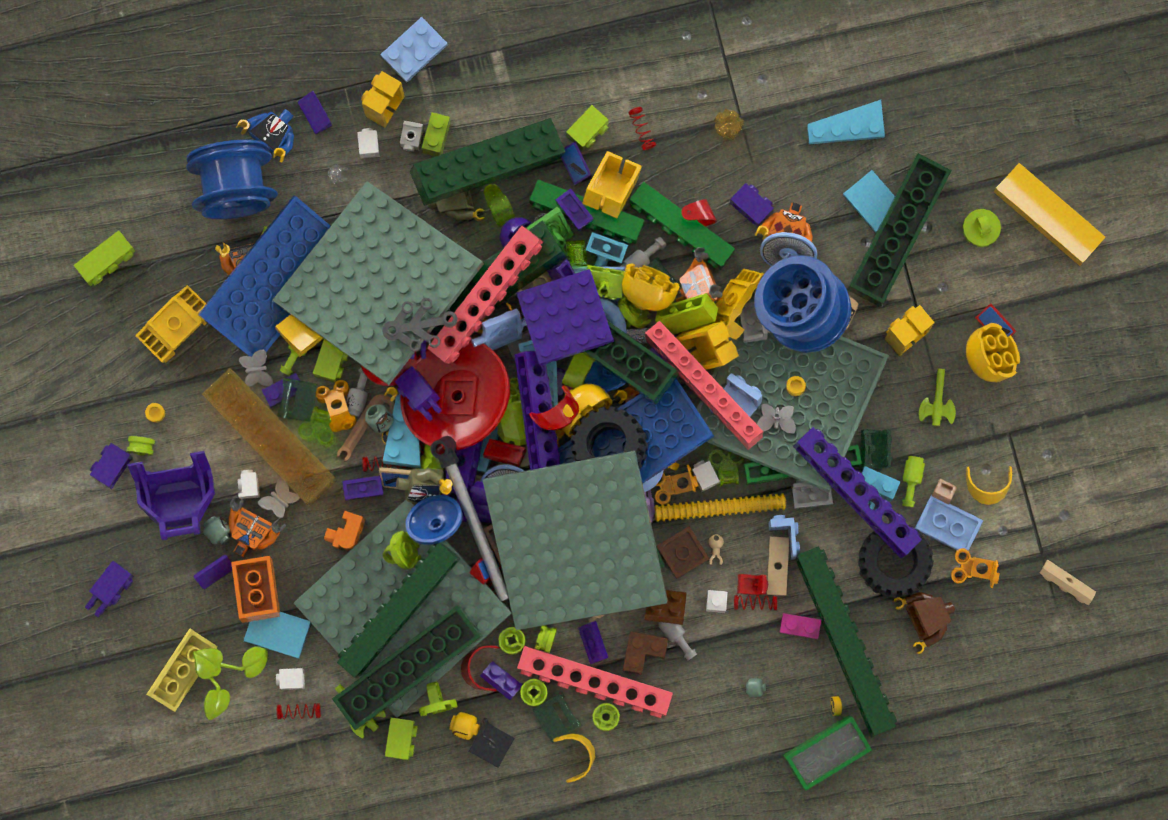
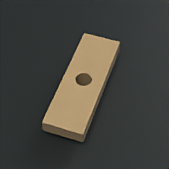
(778, 554)
(1067, 582)

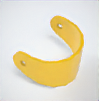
(987, 497)
(587, 743)

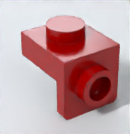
(752, 584)

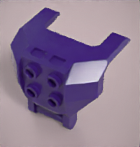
(175, 495)

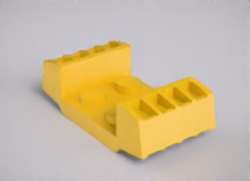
(734, 298)
(172, 324)

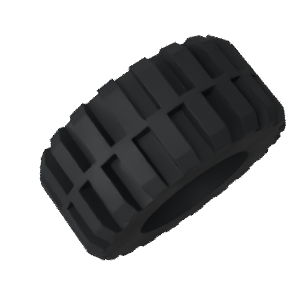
(605, 420)
(890, 586)

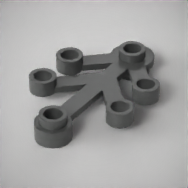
(417, 326)

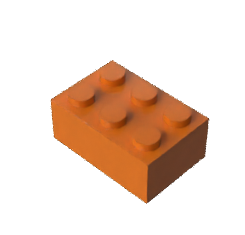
(255, 589)

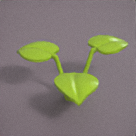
(209, 664)

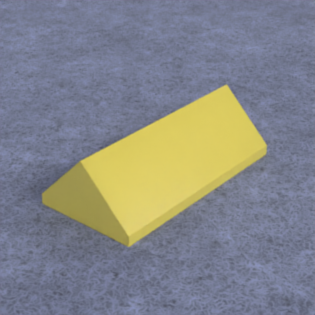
(179, 671)

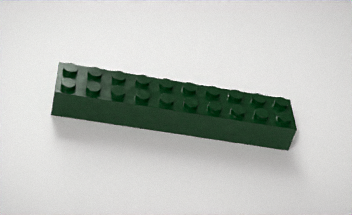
(844, 641)

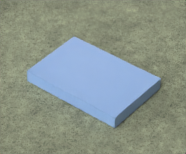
(948, 524)

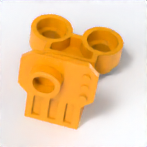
(340, 417)
(669, 485)
(969, 565)

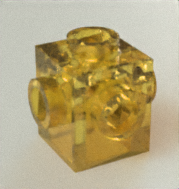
(733, 128)

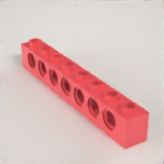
(487, 283)
(704, 385)
(624, 684)

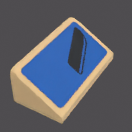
(390, 475)

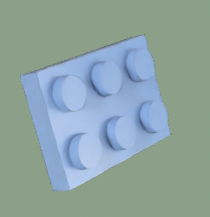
(414, 49)

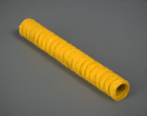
(720, 507)

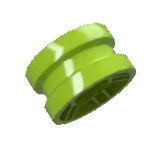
(140, 445)
(546, 638)
(515, 648)
(539, 698)
(606, 708)

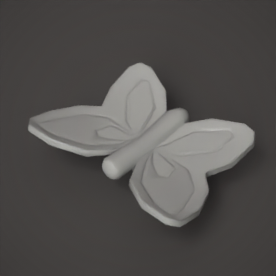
(254, 369)
(777, 417)
(279, 499)

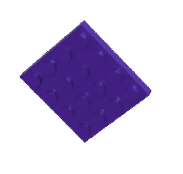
(565, 317)

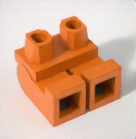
(350, 535)

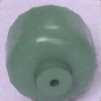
(755, 687)

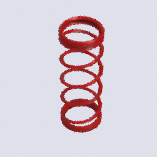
(635, 111)
(365, 467)
(774, 599)
(317, 711)

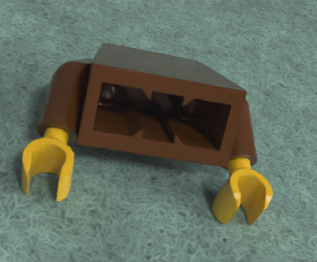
(928, 616)

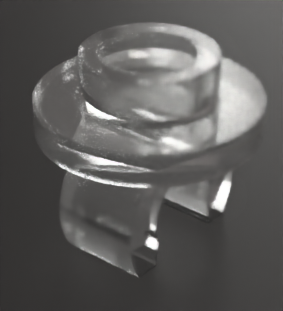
(335, 173)

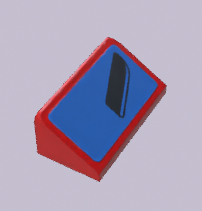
(992, 315)
(480, 571)

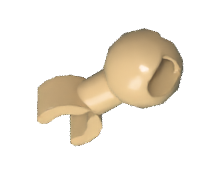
(716, 545)

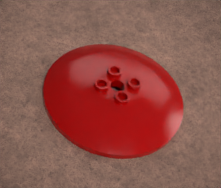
(484, 399)

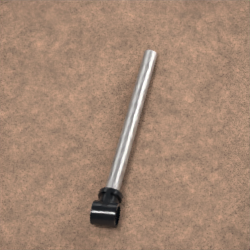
(448, 460)

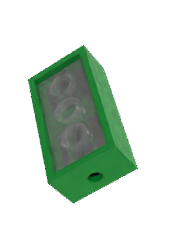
(827, 752)

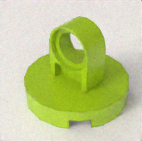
(981, 228)
(632, 314)
(403, 551)
(437, 704)

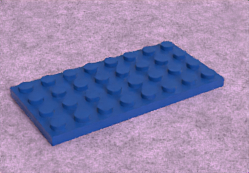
(244, 302)
(670, 427)

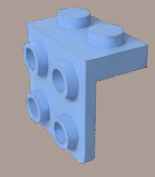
(745, 396)
(779, 522)

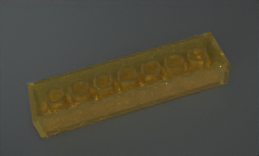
(269, 437)

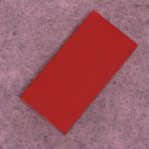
(504, 452)

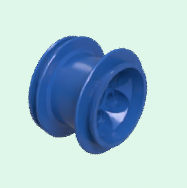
(231, 178)
(803, 327)

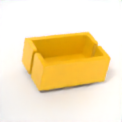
(384, 93)
(610, 188)
(910, 328)
(711, 344)

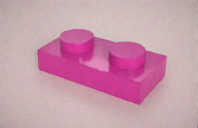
(800, 626)

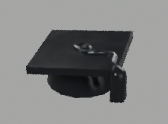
(491, 744)

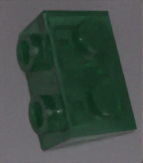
(876, 448)

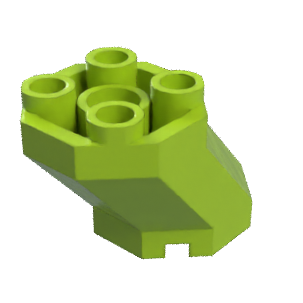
(512, 424)

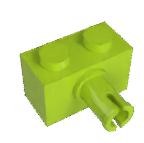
(607, 281)

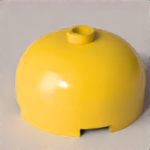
(648, 296)
(982, 354)
(589, 398)

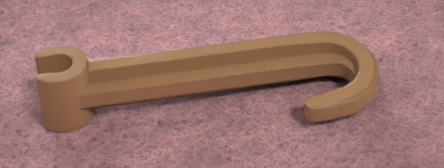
(361, 426)

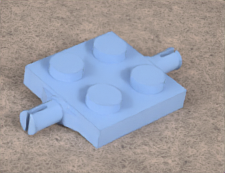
(501, 330)

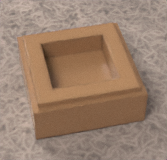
(944, 491)

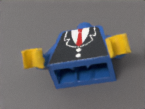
(272, 131)

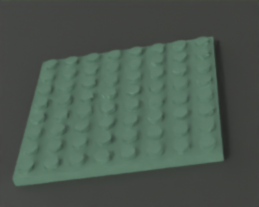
(366, 271)
(834, 399)
(575, 540)
(364, 580)

